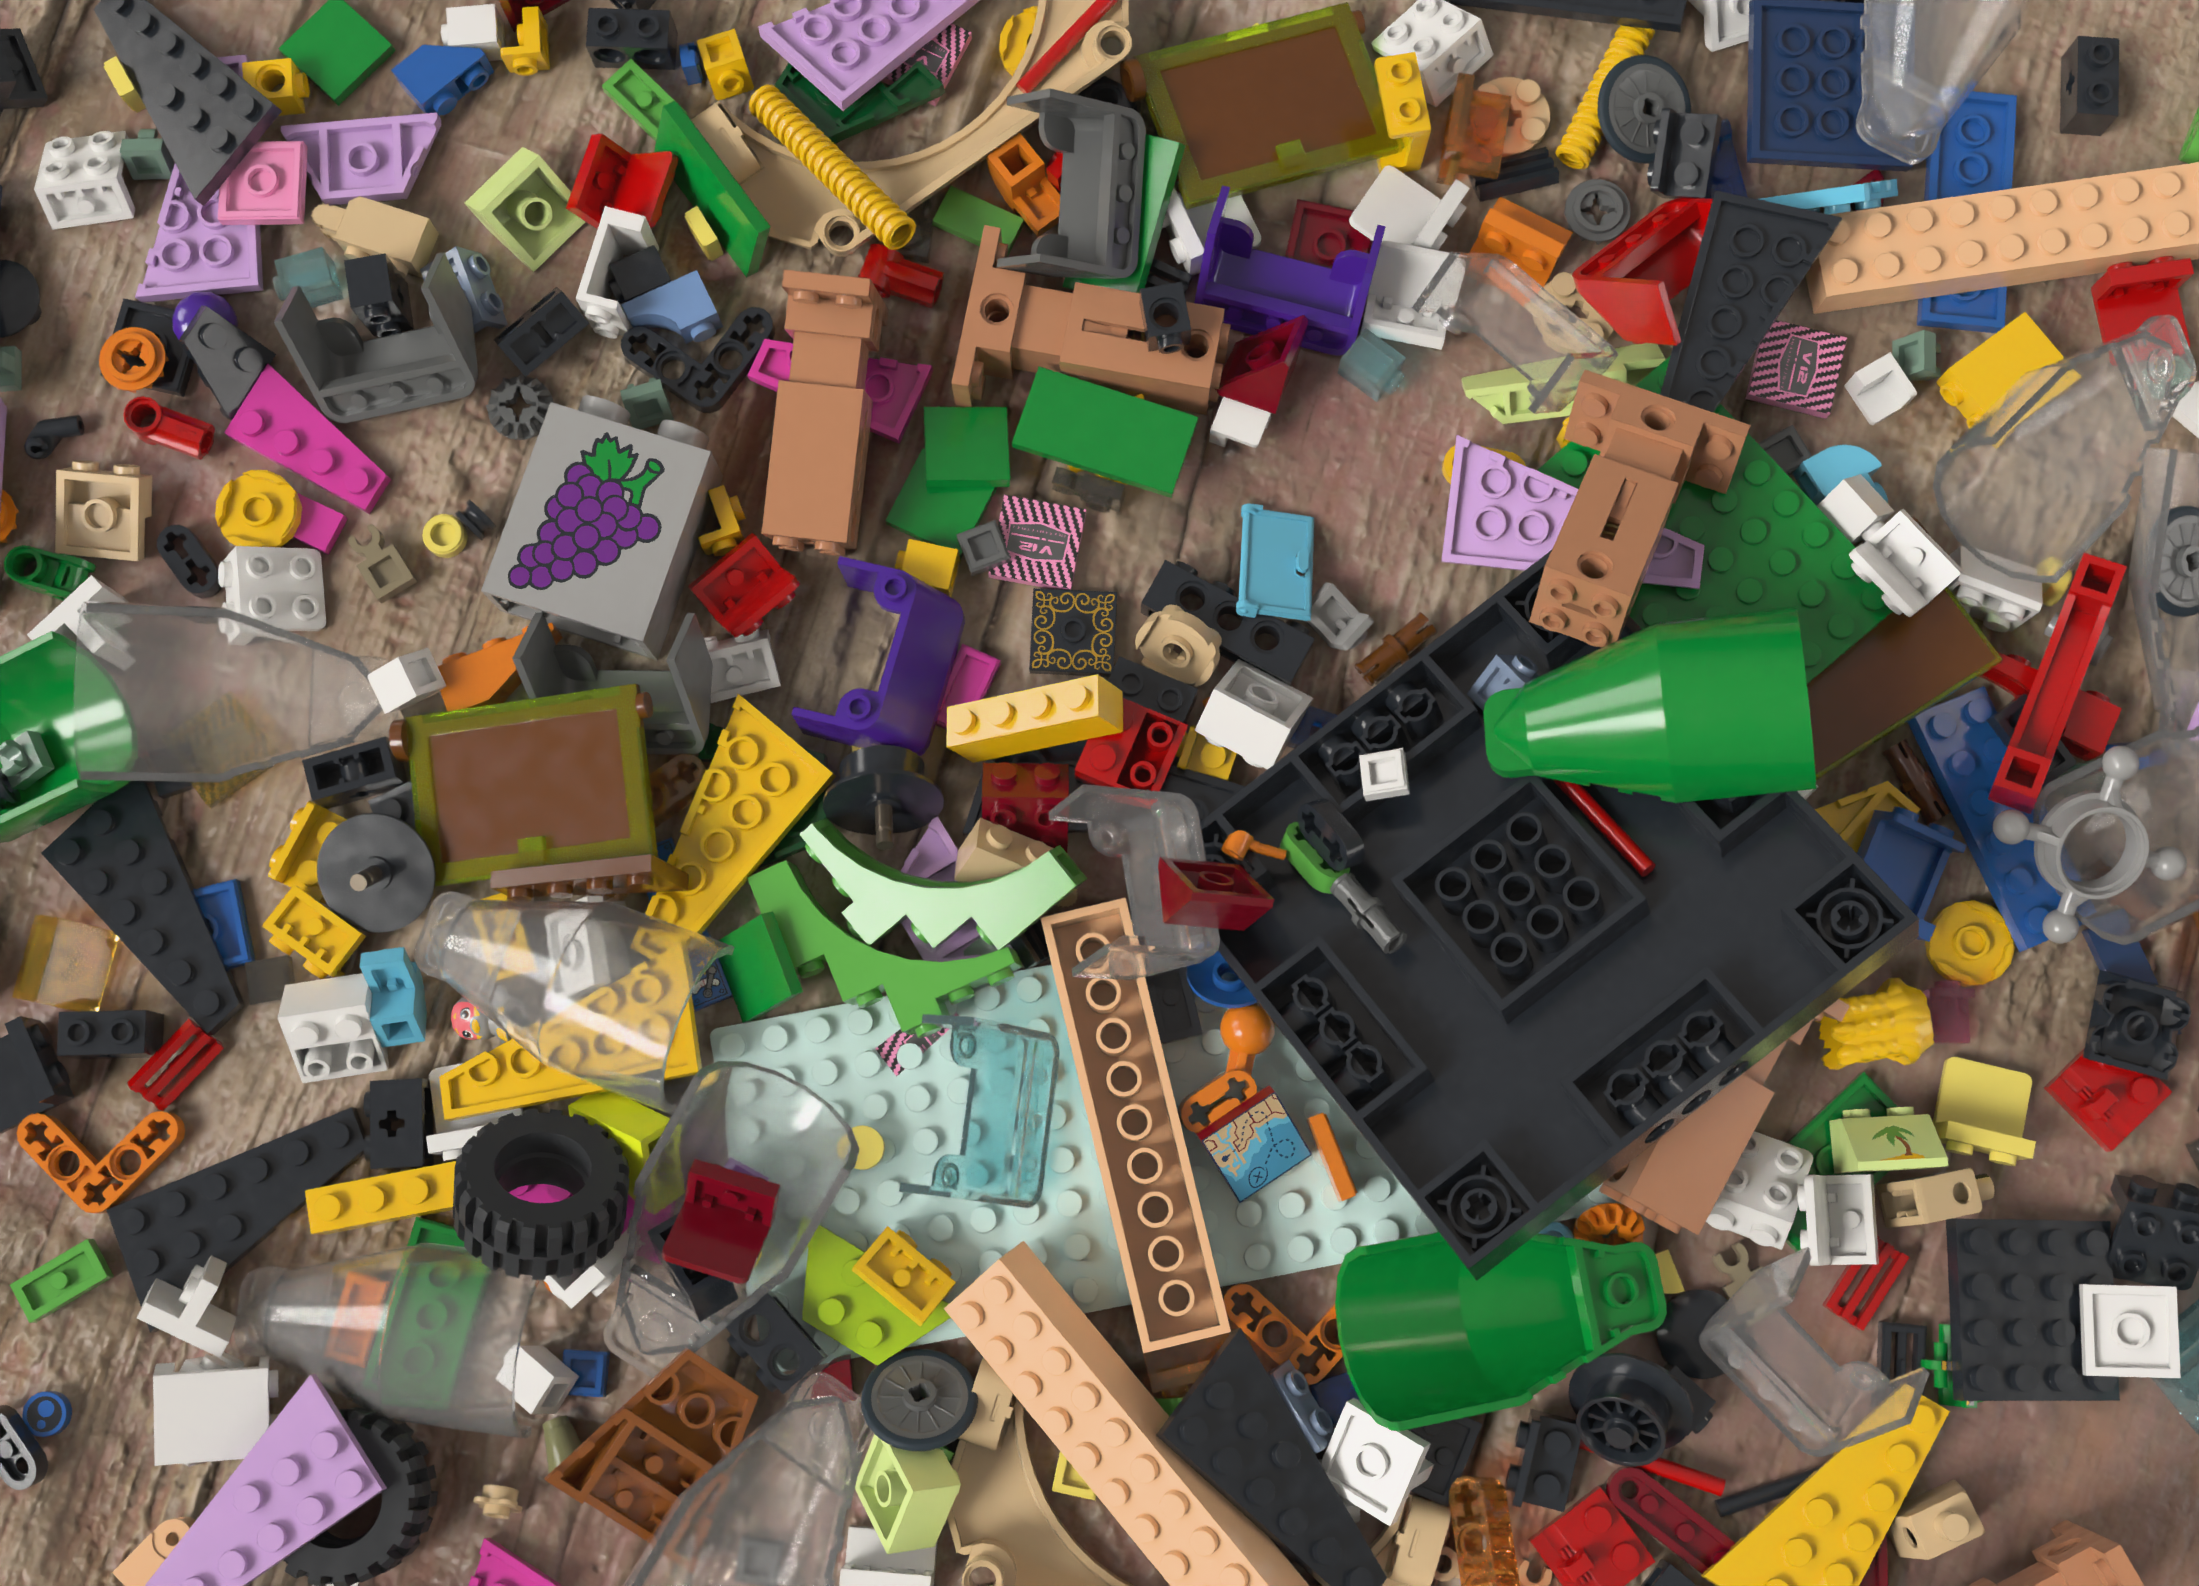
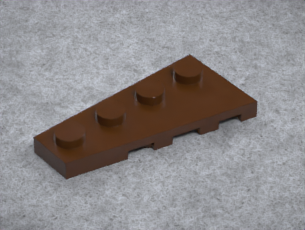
(591, 877)

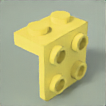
(1983, 1111)

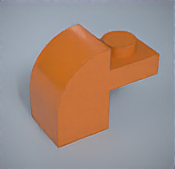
(1024, 185)

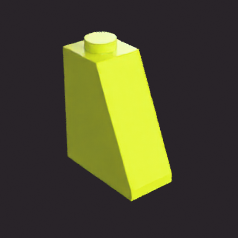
(626, 1121)

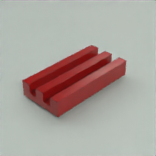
(186, 1076)
(1898, 1261)

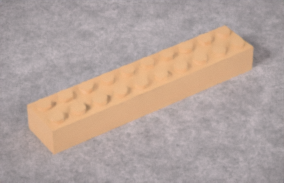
(2007, 238)
(1136, 1135)
(1109, 1428)

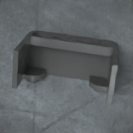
(1098, 187)
(390, 372)
(678, 696)

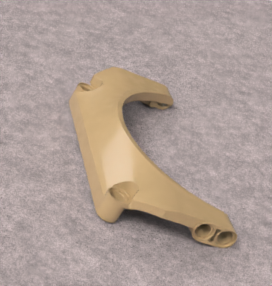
(806, 211)
(1015, 1532)

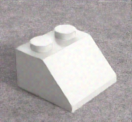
(1252, 714)

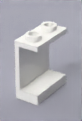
(616, 236)
(211, 1412)

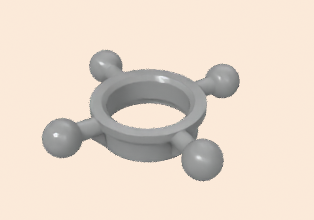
(2165, 863)

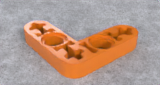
(90, 1170)
(1296, 1340)

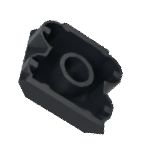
(2135, 1024)

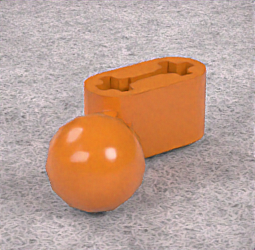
(1246, 1034)

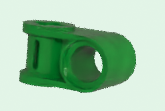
(55, 573)

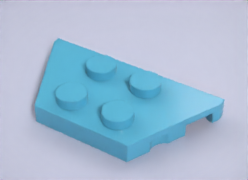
(1839, 198)

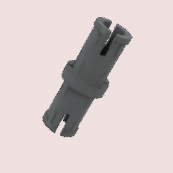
(1368, 913)

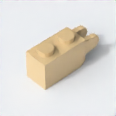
(376, 229)
(996, 851)

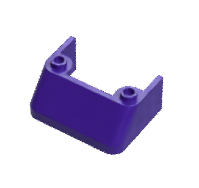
(1272, 289)
(915, 671)

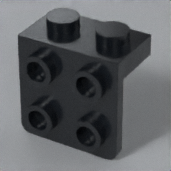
(29, 1073)
(2155, 1232)

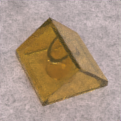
(65, 964)

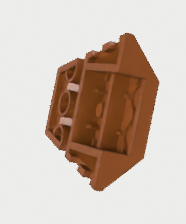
(658, 1443)

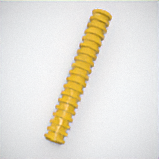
(1585, 130)
(832, 167)

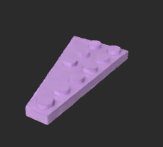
(858, 42)
(195, 249)
(1513, 514)
(279, 1498)

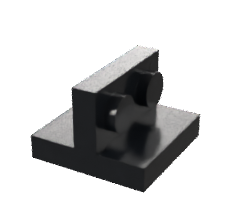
(18, 74)

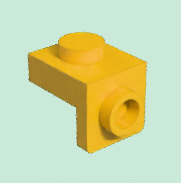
(729, 514)

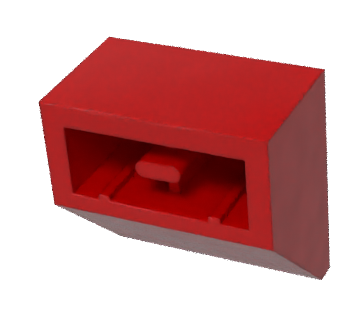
(1136, 756)

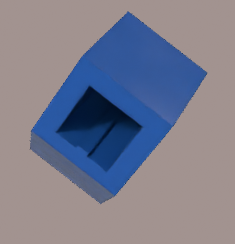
(442, 75)

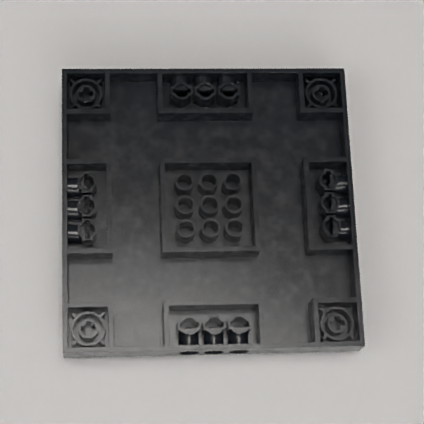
(1543, 986)

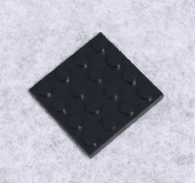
(2020, 1308)

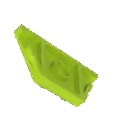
(850, 1308)

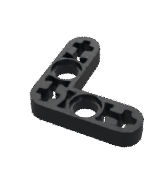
(700, 374)

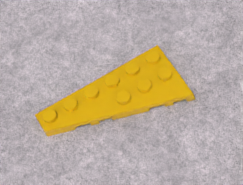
(738, 815)
(516, 1079)
(1837, 1515)

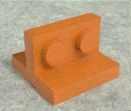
(1522, 238)

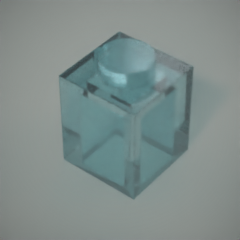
(313, 272)
(1372, 366)

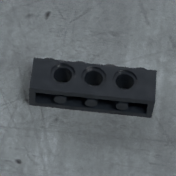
(1293, 639)

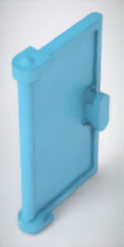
(1271, 554)

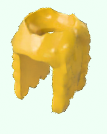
(1879, 1026)

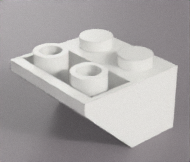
(1992, 595)
(331, 1028)

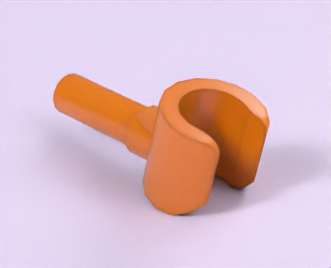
(1240, 842)

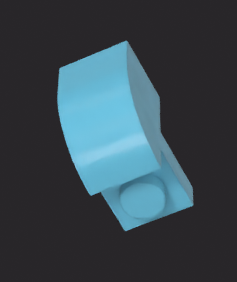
(1829, 467)
(397, 996)

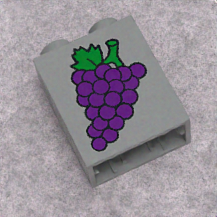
(605, 526)

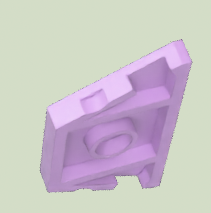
(366, 156)
(936, 860)

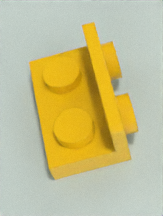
(297, 859)
(313, 932)
(905, 1275)

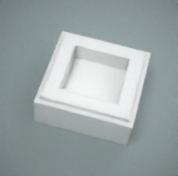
(1384, 774)

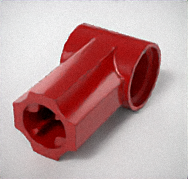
(901, 277)
(169, 428)

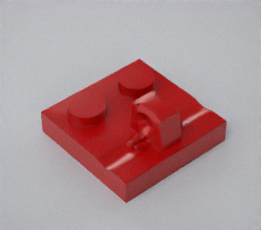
(2106, 1098)
(1591, 1544)

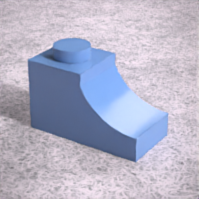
(678, 307)

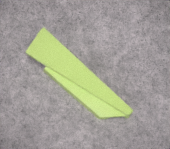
(1507, 394)

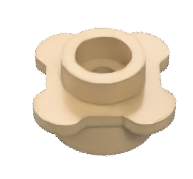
(498, 1501)

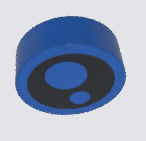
(47, 1413)

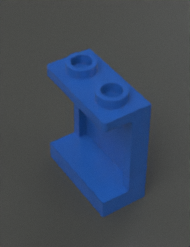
(1909, 858)

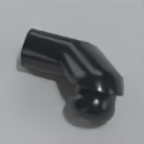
(49, 433)

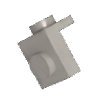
(1337, 619)

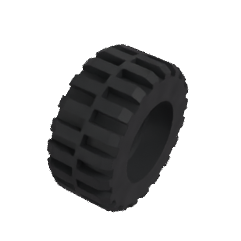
(531, 1235)
(401, 1515)

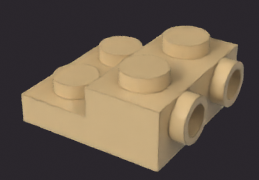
(102, 510)

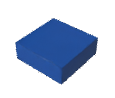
(592, 1371)

